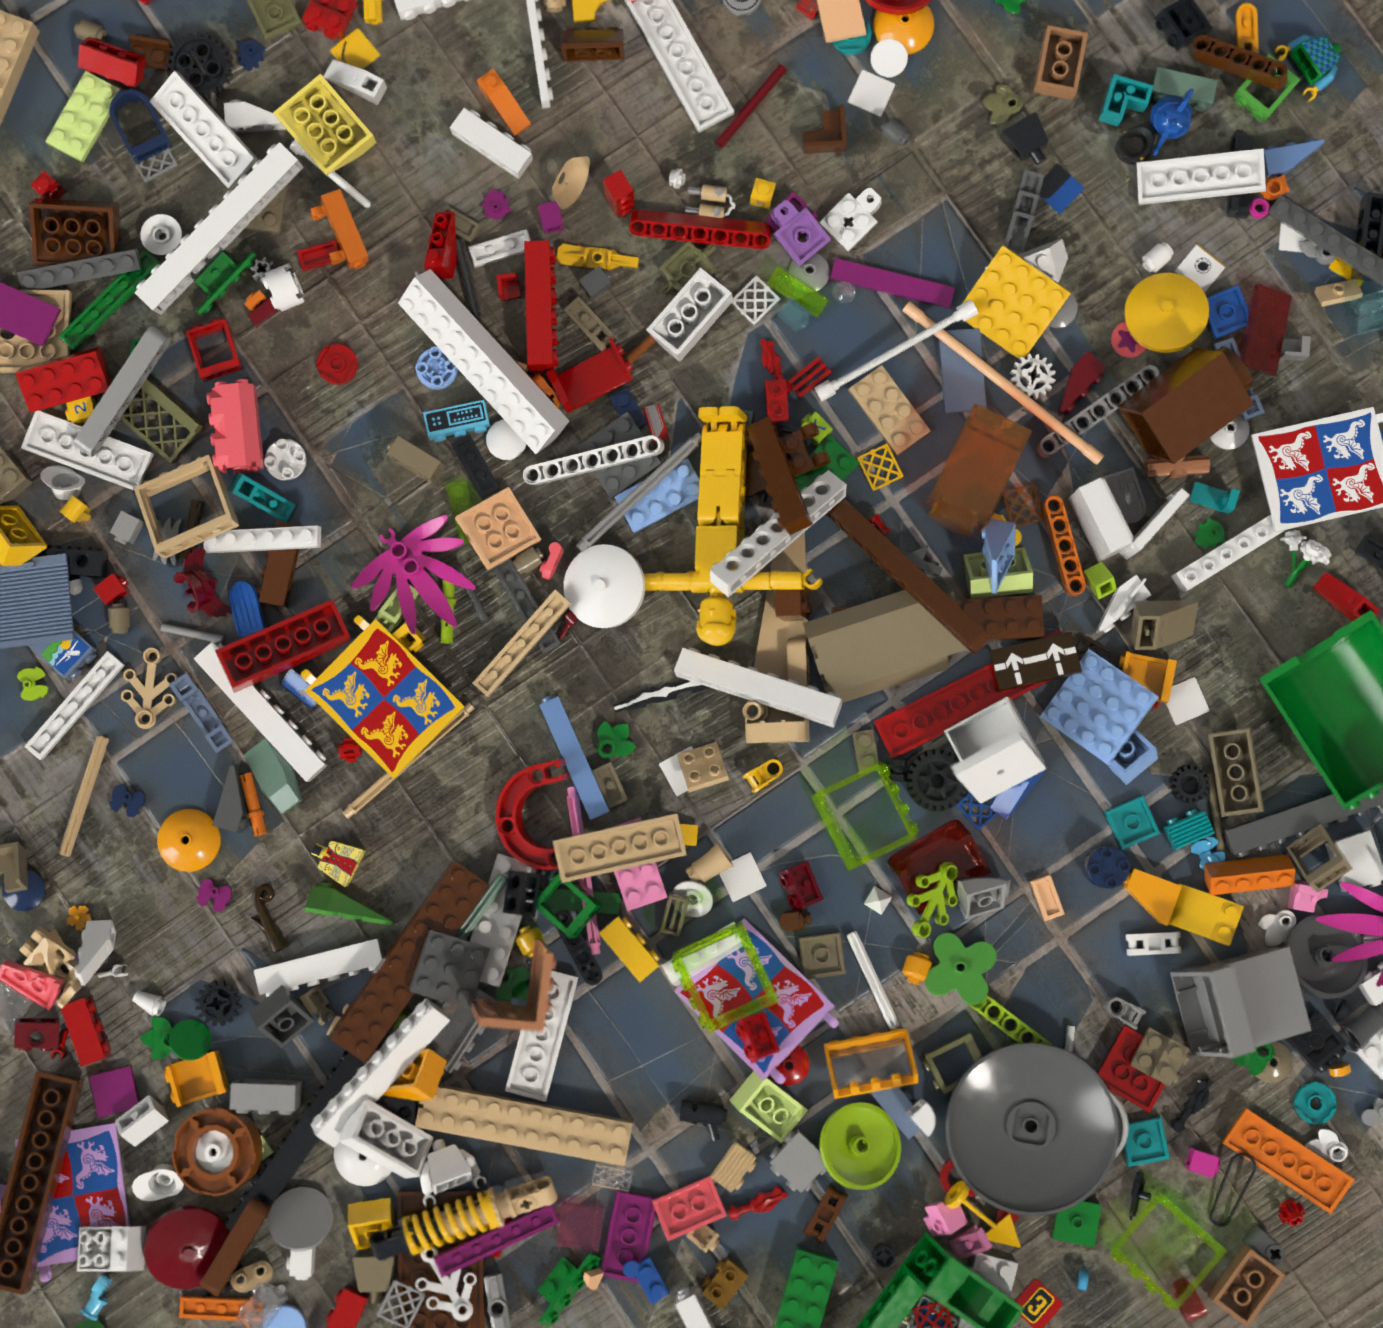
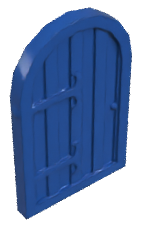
(246, 609)

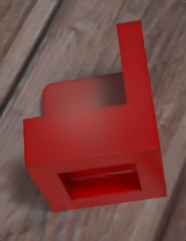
(508, 286)

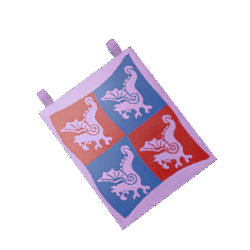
(734, 983)
(86, 1195)

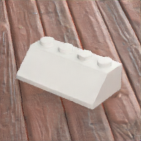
(690, 314)
(387, 1139)

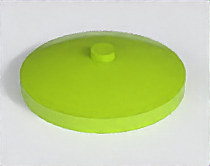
(860, 1146)

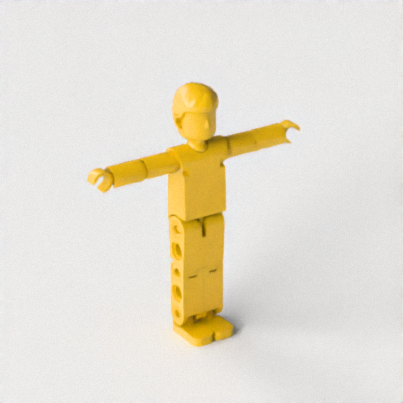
(722, 526)

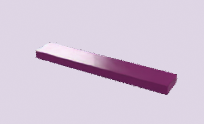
(893, 283)
(495, 1240)

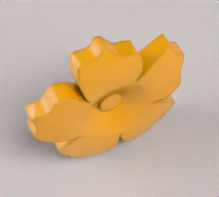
(78, 917)

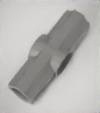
(496, 1293)

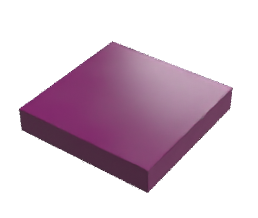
(114, 1091)

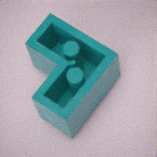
(1124, 94)

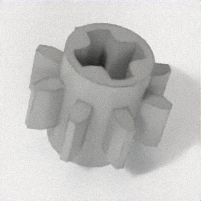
(259, 265)

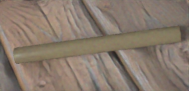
(1215, 812)

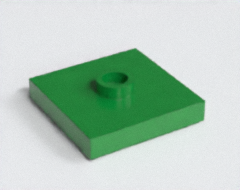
(1078, 1224)

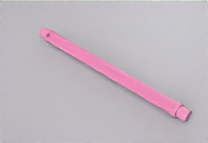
(586, 883)

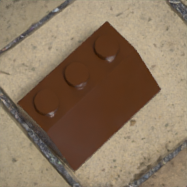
(592, 44)

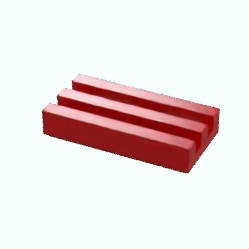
(822, 366)

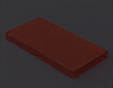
(1265, 329)

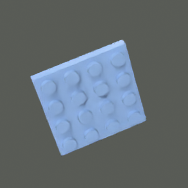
(1099, 707)

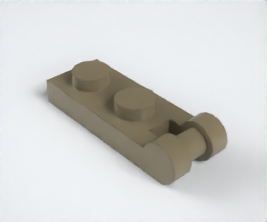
(589, 323)

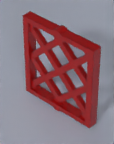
(930, 1308)

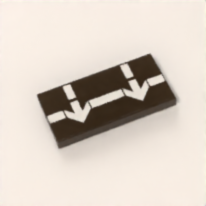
(1035, 661)

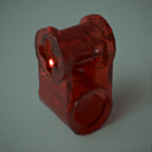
(1193, 1306)

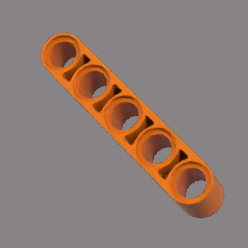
(1063, 556)

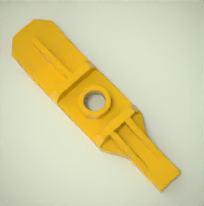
(584, 257)

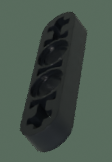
(576, 948)

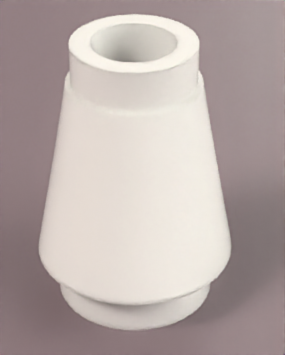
(149, 1002)

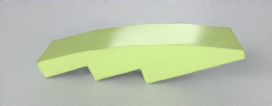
(390, 613)

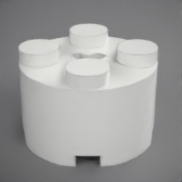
(284, 288)

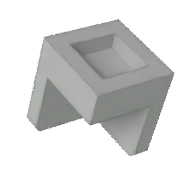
(1296, 349)

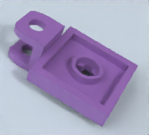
(796, 222)

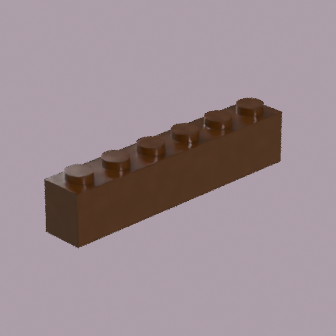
(778, 475)

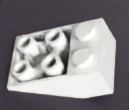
(111, 1248)

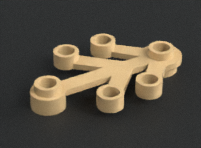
(148, 691)

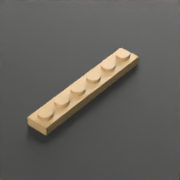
(522, 643)

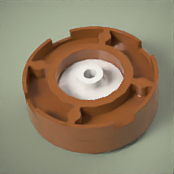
(217, 1151)

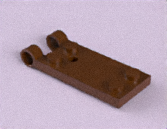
(799, 461)

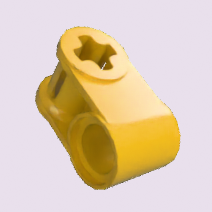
(762, 775)

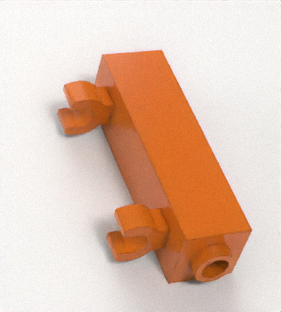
(344, 229)

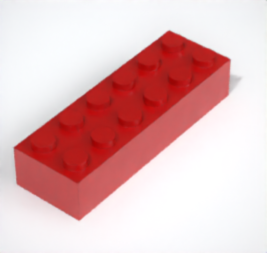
(540, 313)
(283, 646)

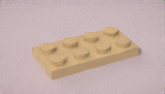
(889, 410)

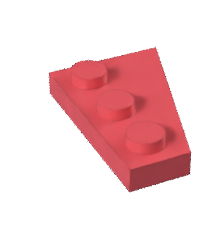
(32, 983)

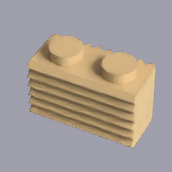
(734, 1166)

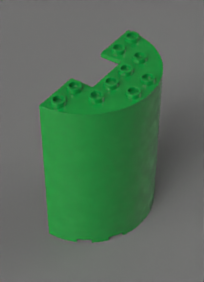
(1337, 707)

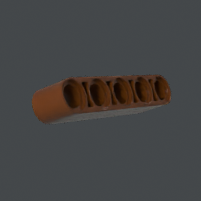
(1234, 54)
(235, 1246)

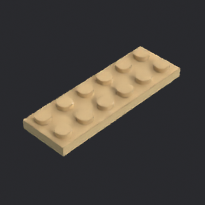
(619, 848)

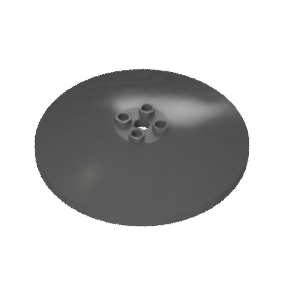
(1039, 1168)

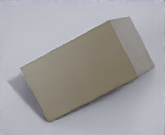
(13, 867)

